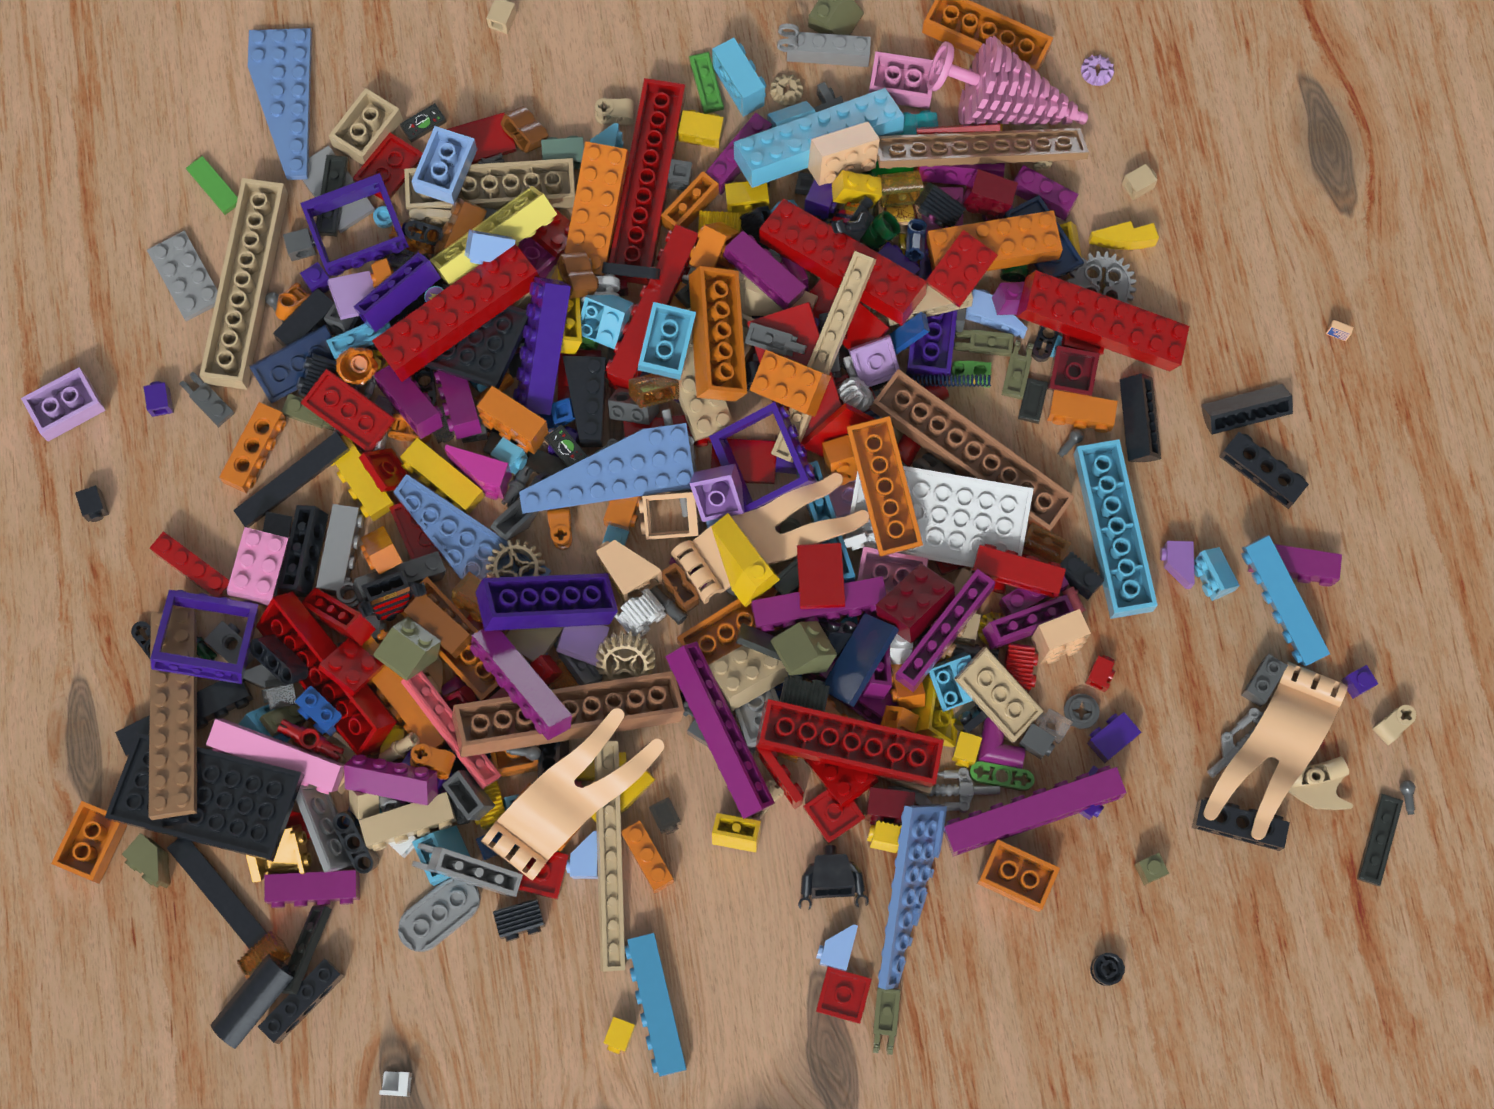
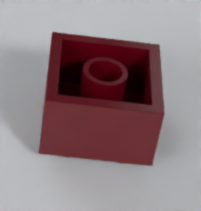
(989, 195)
(1073, 370)
(887, 805)

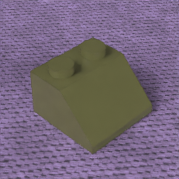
(835, 17)
(408, 649)
(804, 649)

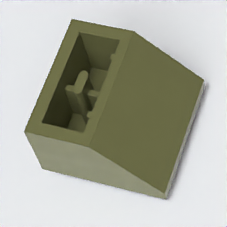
(151, 859)

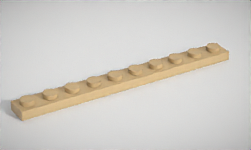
(832, 336)
(610, 868)

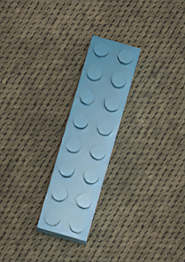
(787, 146)
(1115, 529)

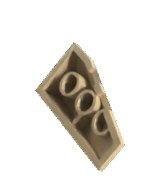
(757, 303)

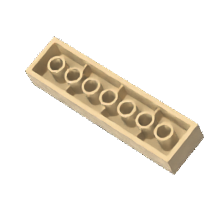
(499, 183)

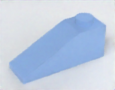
(984, 313)

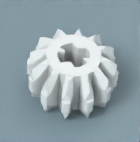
(856, 393)

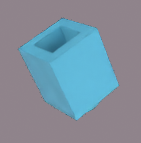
(511, 454)

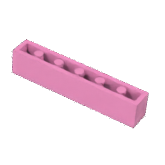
(255, 746)

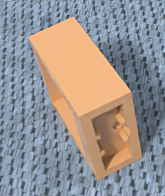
(646, 526)

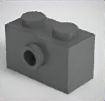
(468, 795)

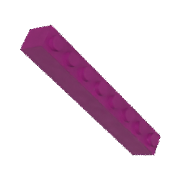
(719, 729)

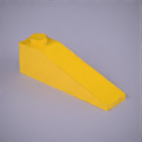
(744, 565)
(932, 719)

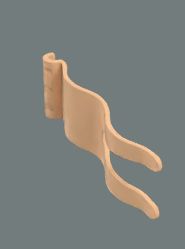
(760, 529)
(1287, 731)
(557, 808)

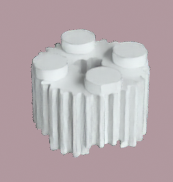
(640, 613)

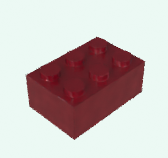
(916, 602)

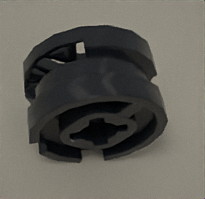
(1107, 969)

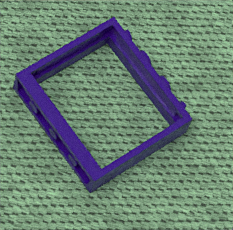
(343, 197)
(789, 433)
(197, 666)

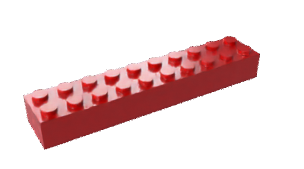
(647, 176)

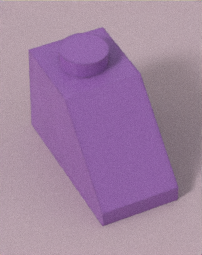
(1179, 561)

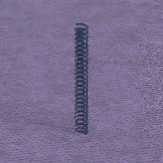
(951, 380)

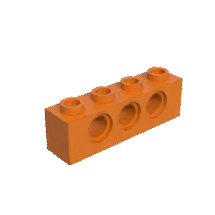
(261, 417)

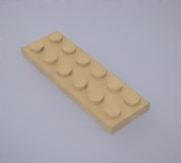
(702, 414)

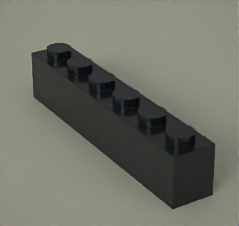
(212, 703)

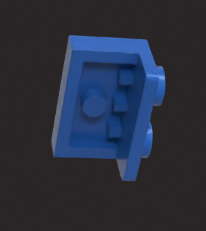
(316, 707)

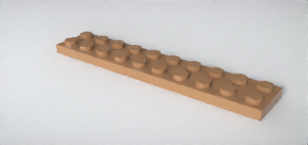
(981, 148)
(173, 722)

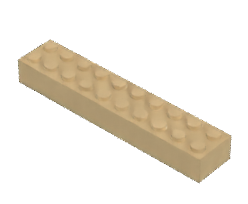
(244, 284)

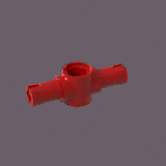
(300, 734)

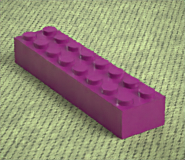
(1035, 811)

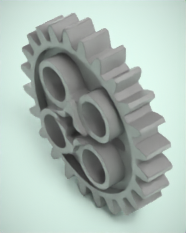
(1120, 288)

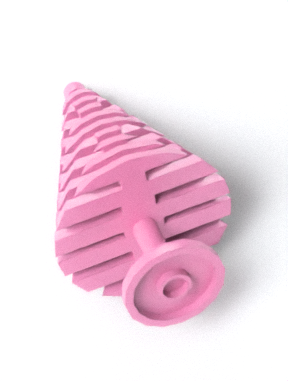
(1002, 88)

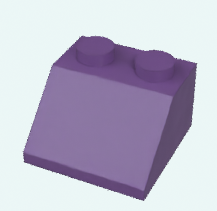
(718, 492)

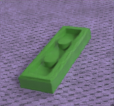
(706, 82)
(213, 185)

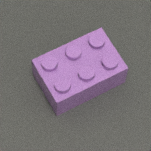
(63, 404)

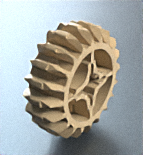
(511, 550)
(625, 652)

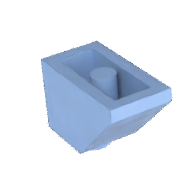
(486, 246)
(584, 859)
(838, 949)

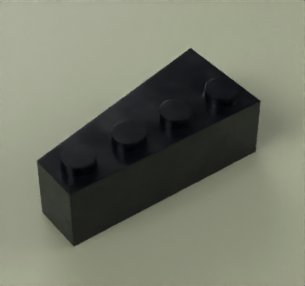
(587, 390)

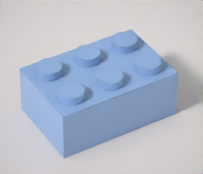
(444, 165)

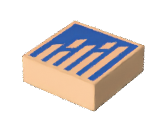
(1339, 330)

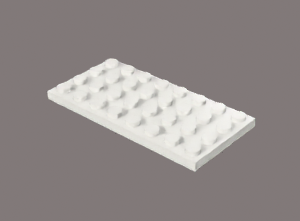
(958, 515)

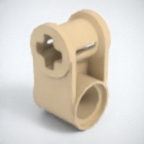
(617, 111)
(1393, 726)

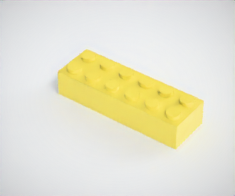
(516, 219)

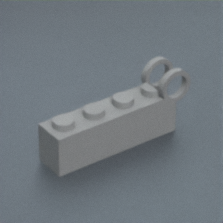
(824, 48)
(339, 552)
(470, 870)

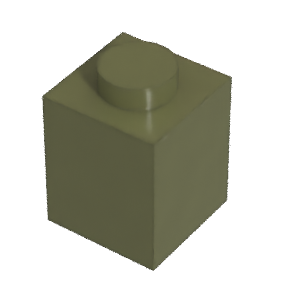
(1151, 869)

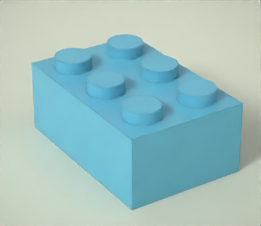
(739, 76)
(666, 341)

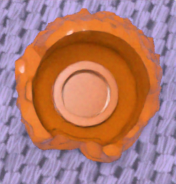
(356, 365)

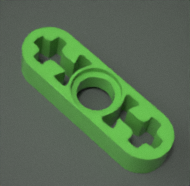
(986, 768)

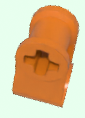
(290, 301)
(403, 432)
(560, 524)
(433, 759)

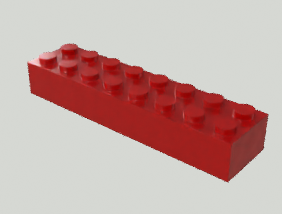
(828, 254)
(674, 264)
(456, 312)
(1103, 321)
(364, 718)
(849, 743)

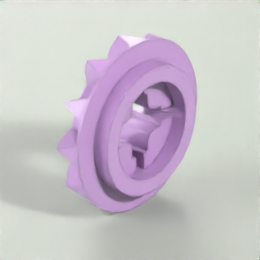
(1089, 74)

